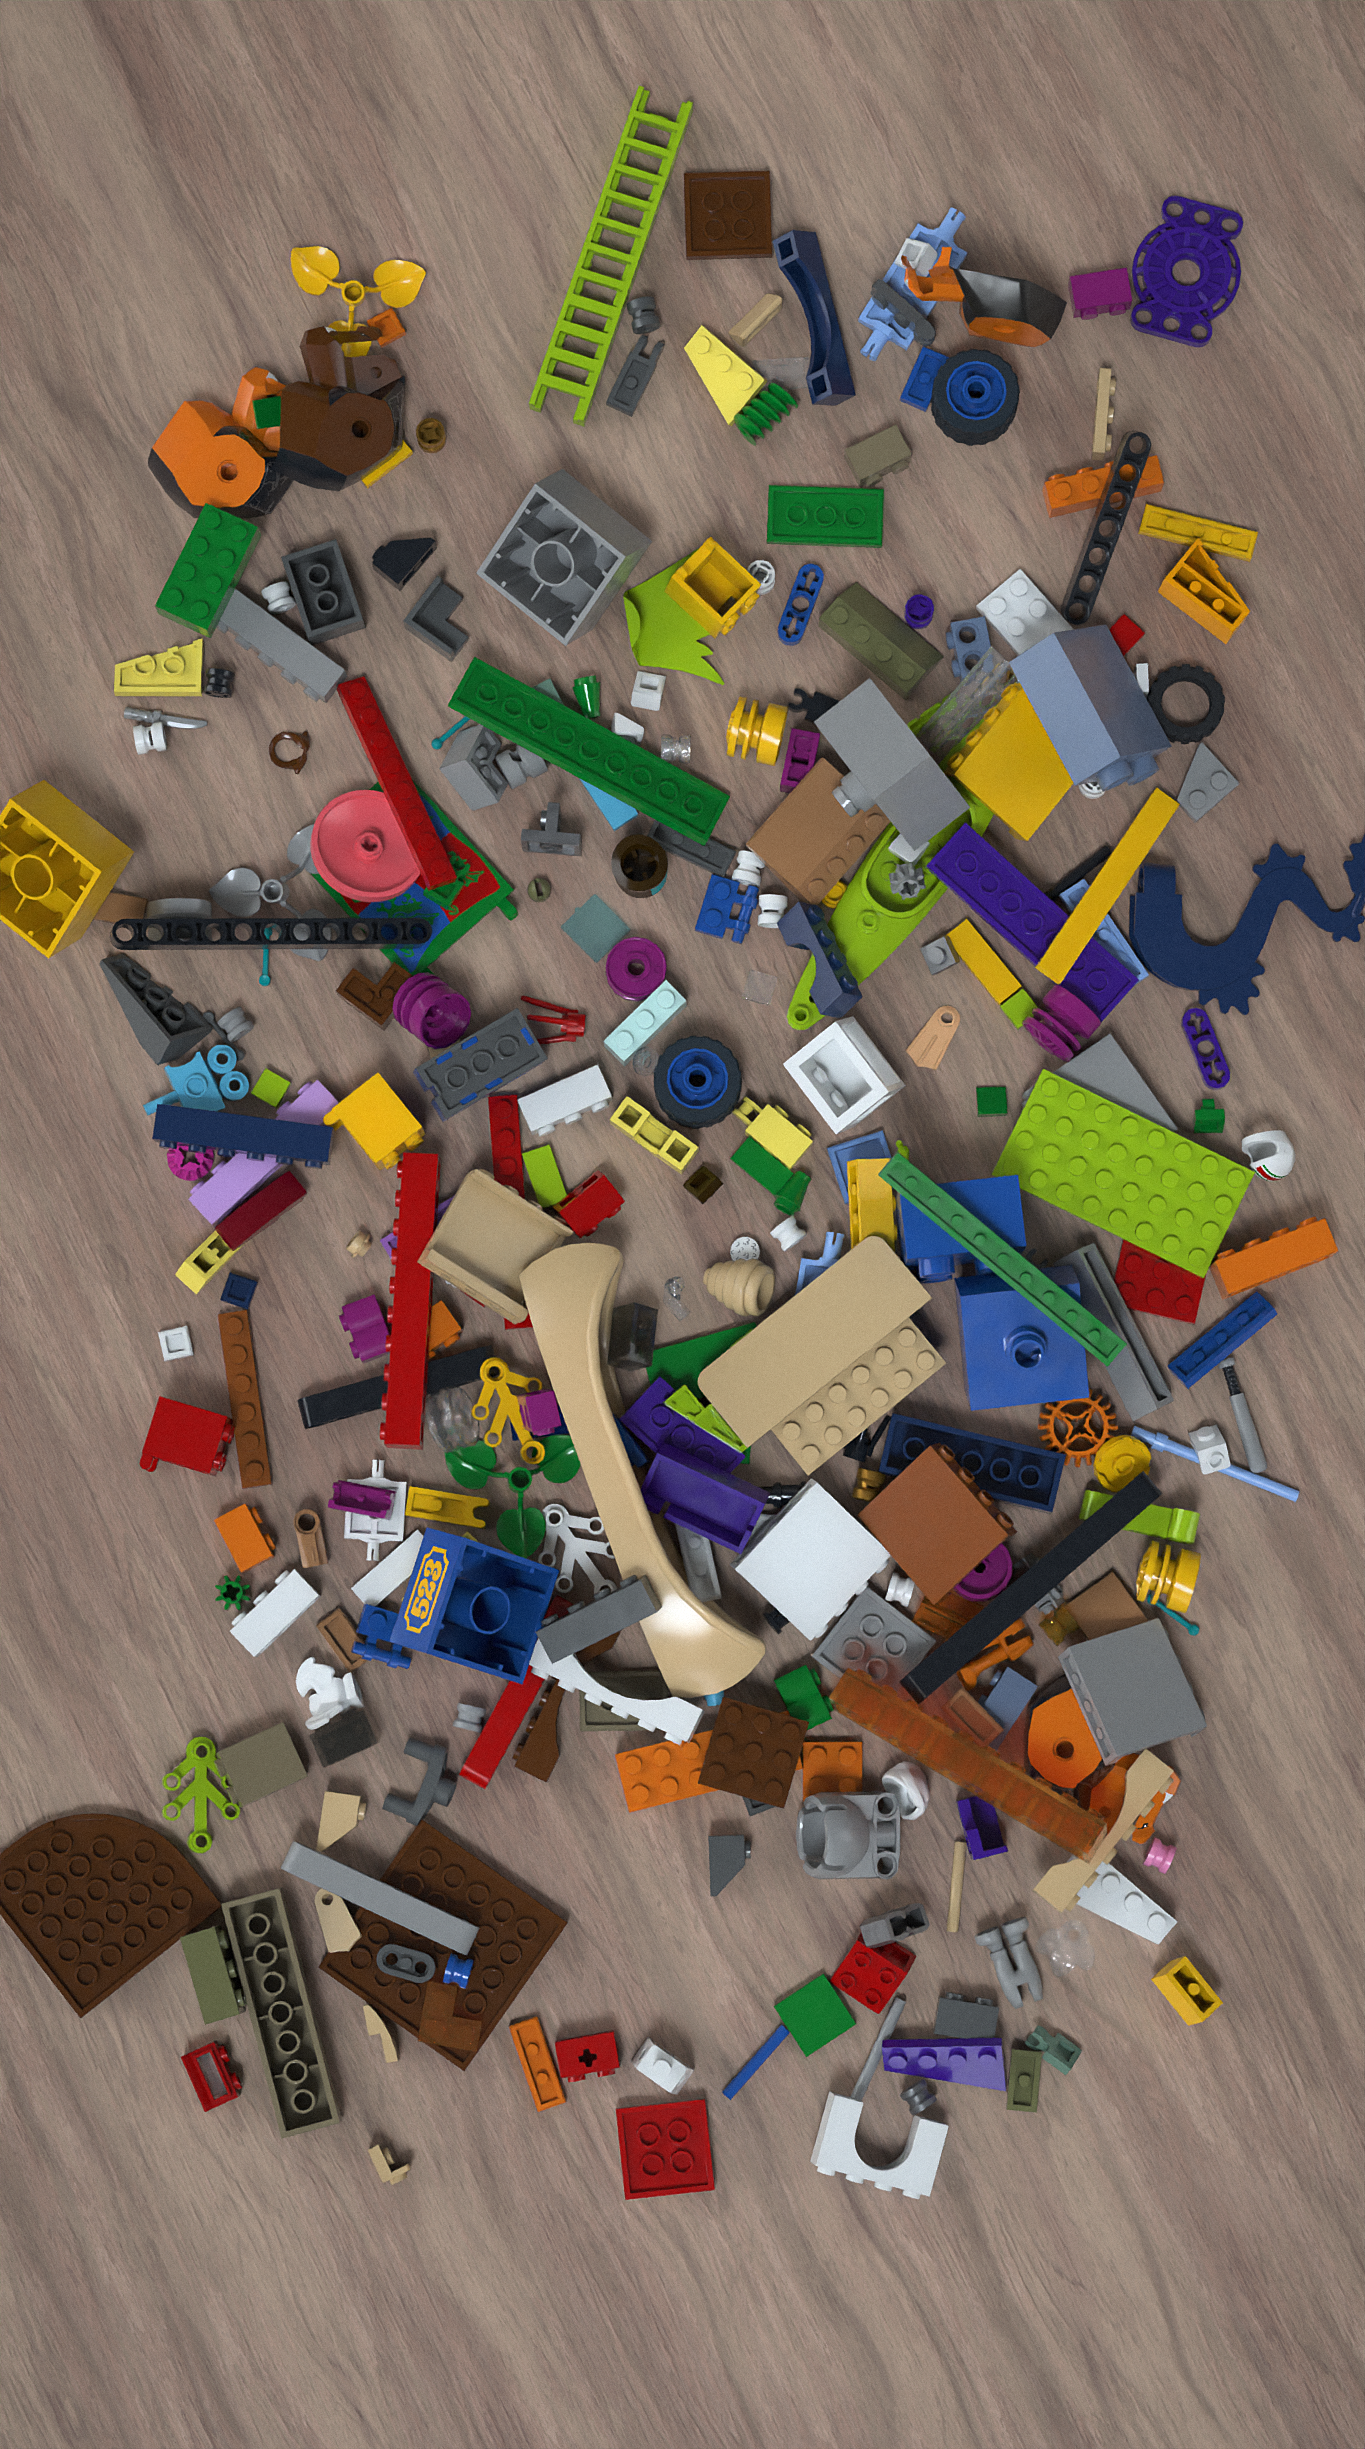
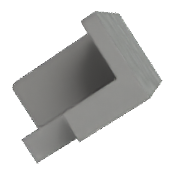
(471, 768)

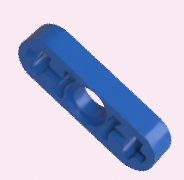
(815, 588)

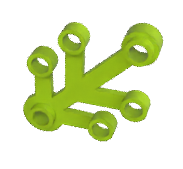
(200, 1789)

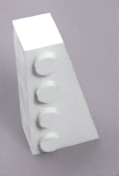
(1125, 1904)

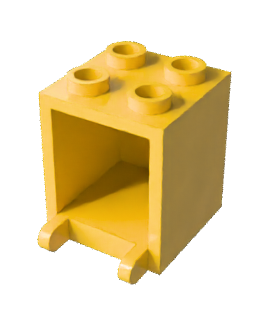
(708, 583)
(377, 1122)

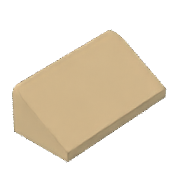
(756, 319)

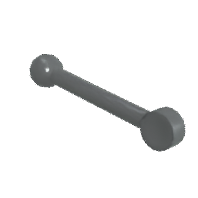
(210, 1018)

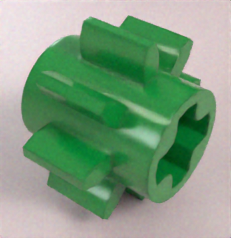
(240, 1596)

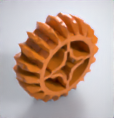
(1089, 1435)

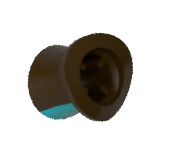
(639, 866)

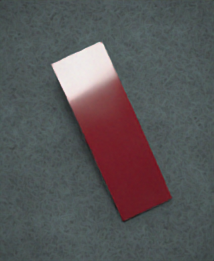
(261, 1211)

